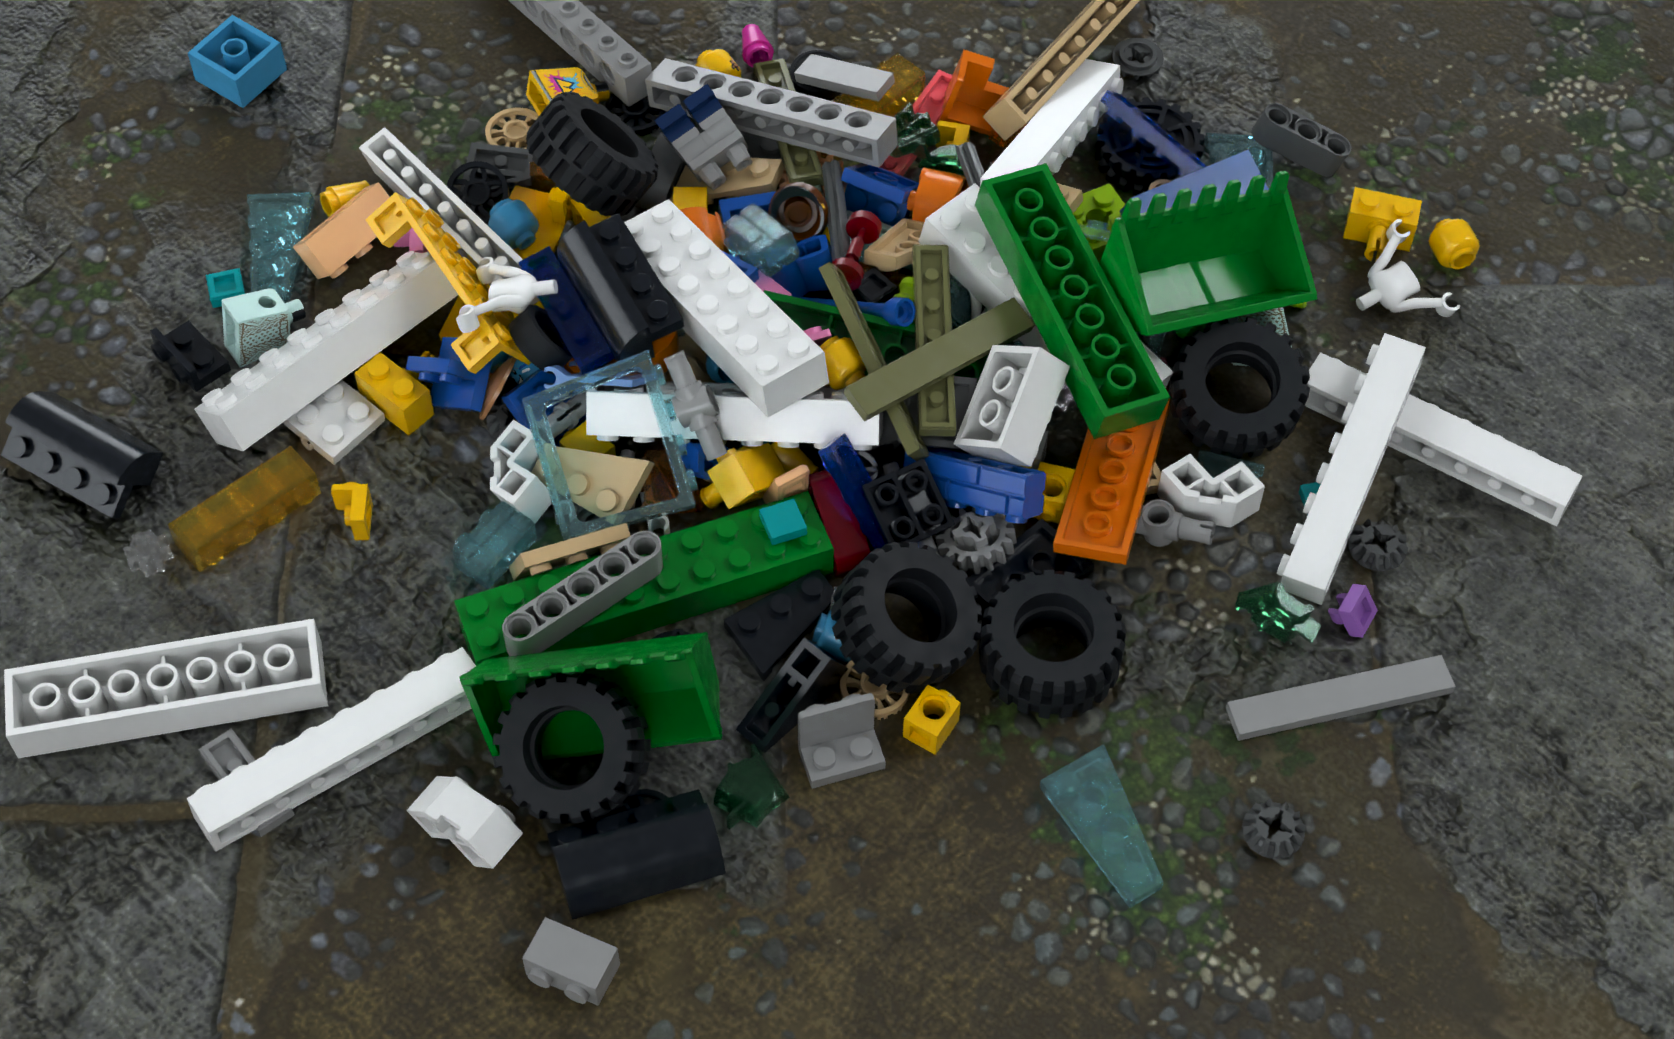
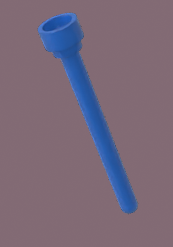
(896, 311)

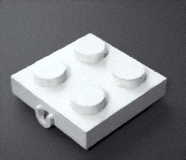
(335, 421)

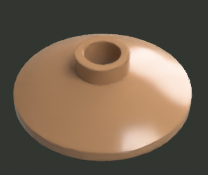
(495, 384)

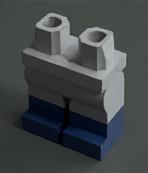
(714, 146)

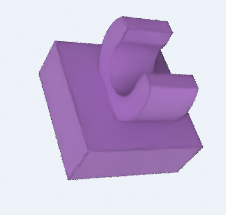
(1355, 610)

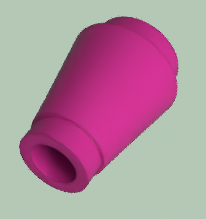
(755, 45)

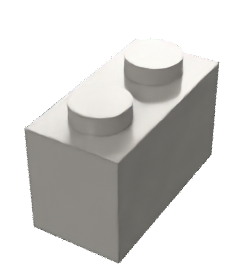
(571, 962)

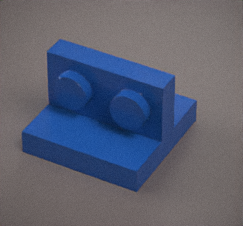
(877, 192)
(452, 383)

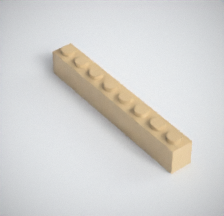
(1055, 65)

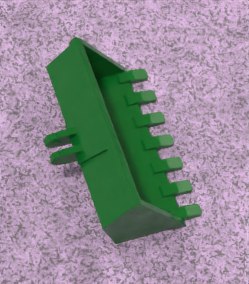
(1207, 257)
(666, 676)

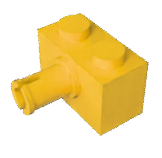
(1372, 215)
(395, 392)
(741, 476)

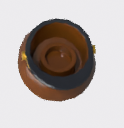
(800, 210)

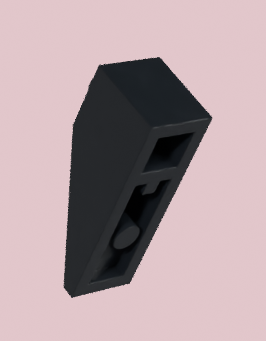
(801, 682)

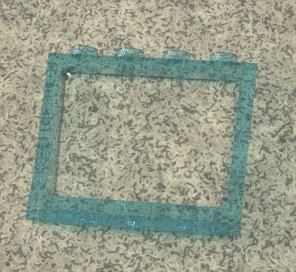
(674, 445)

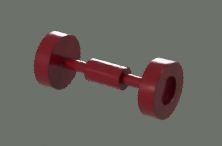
(863, 229)

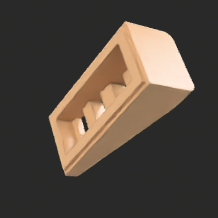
(788, 484)

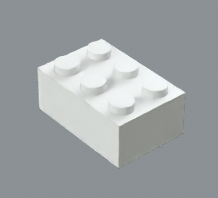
(1012, 404)

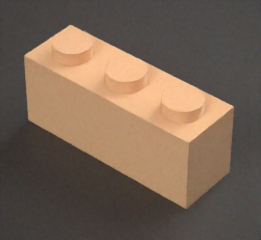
(342, 234)

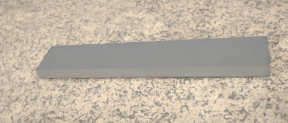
(1340, 697)

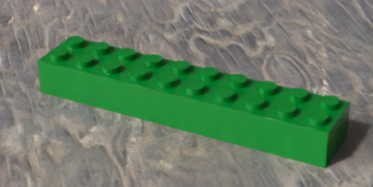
(700, 573)

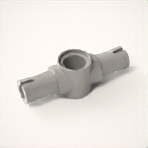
(695, 405)
(1174, 525)

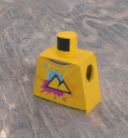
(547, 83)

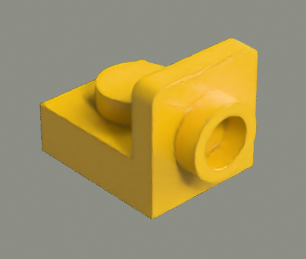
(952, 133)
(357, 507)

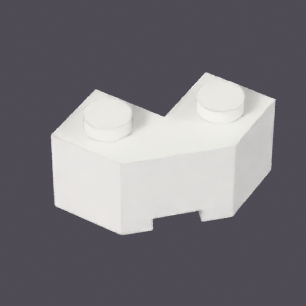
(512, 481)
(1201, 497)
(467, 818)

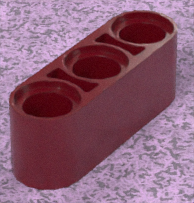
(839, 522)

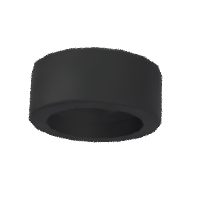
(538, 338)

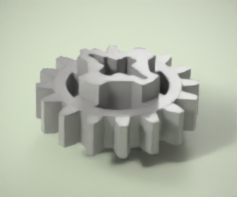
(977, 540)

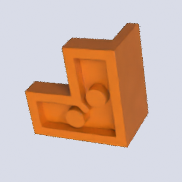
(971, 93)

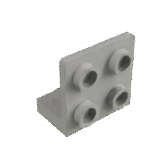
(839, 740)

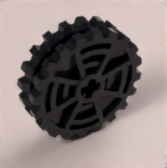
(1132, 161)

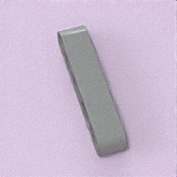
(578, 610)

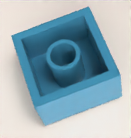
(237, 61)

